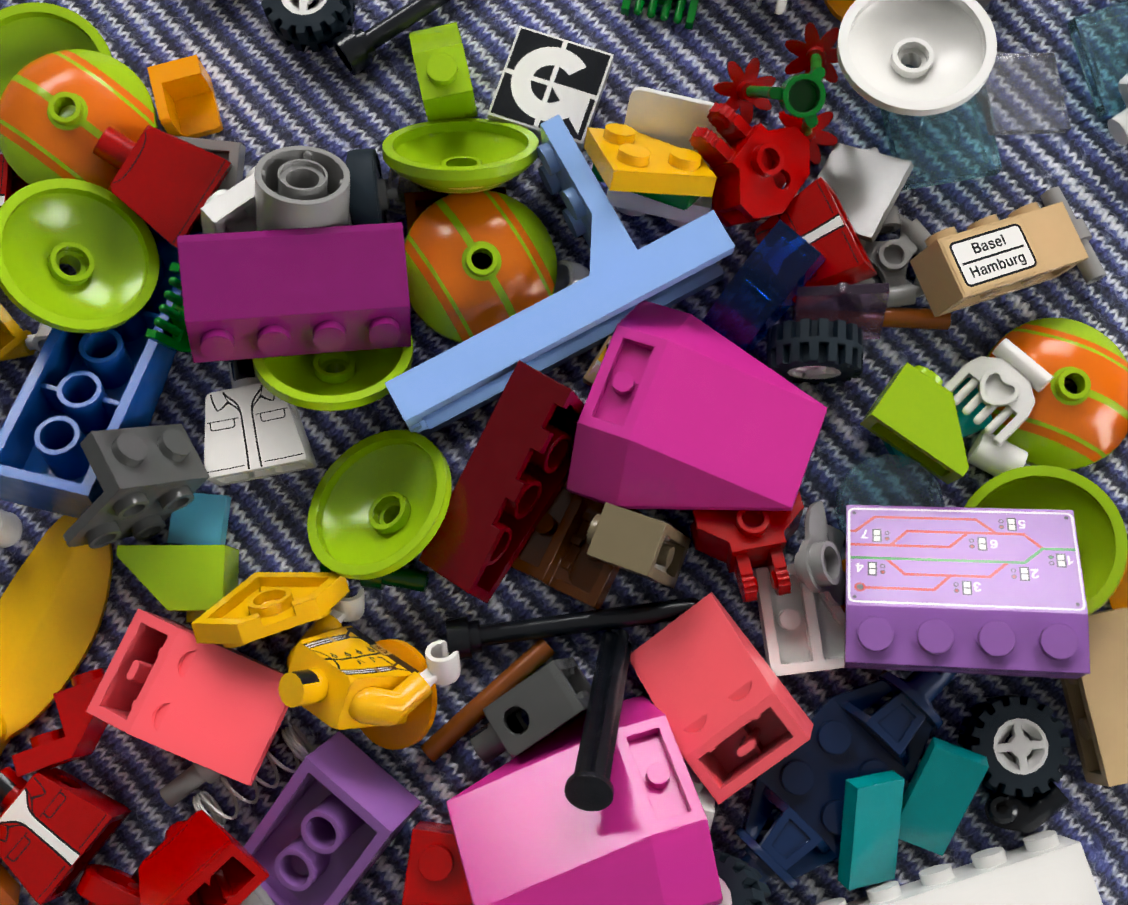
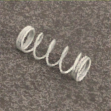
(299, 746)

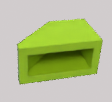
(443, 72)
(920, 422)
(184, 576)

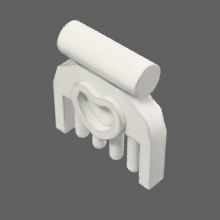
(1002, 383)

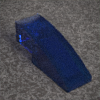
(764, 287)

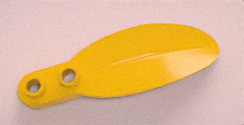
(48, 624)

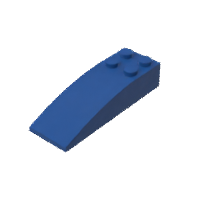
(80, 388)

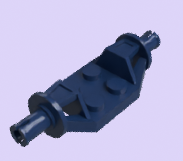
(842, 746)

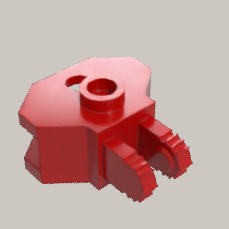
(751, 165)
(748, 541)

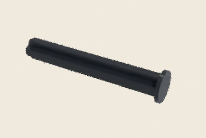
(590, 784)

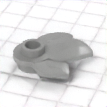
(819, 558)

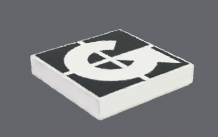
(550, 79)

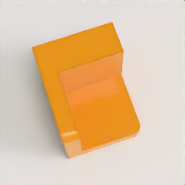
(185, 98)

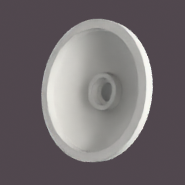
(943, 39)

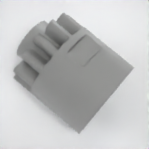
(301, 189)

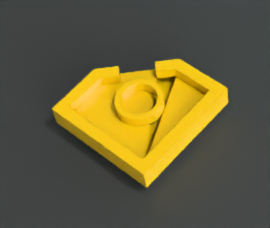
(645, 164)
(269, 605)

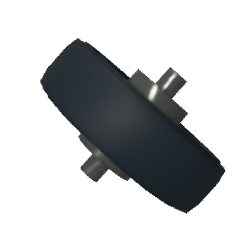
(367, 188)

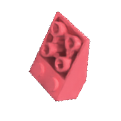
(191, 697)
(719, 698)

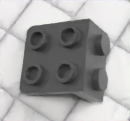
(143, 481)

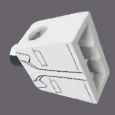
(252, 431)

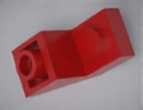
(79, 731)

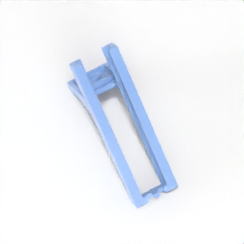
(575, 316)

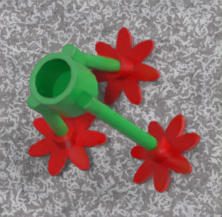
(798, 96)

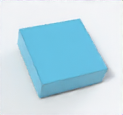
(201, 521)

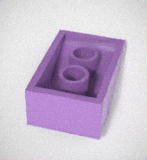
(329, 825)

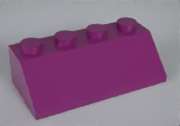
(295, 291)

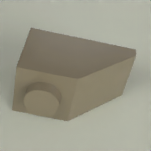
(637, 544)

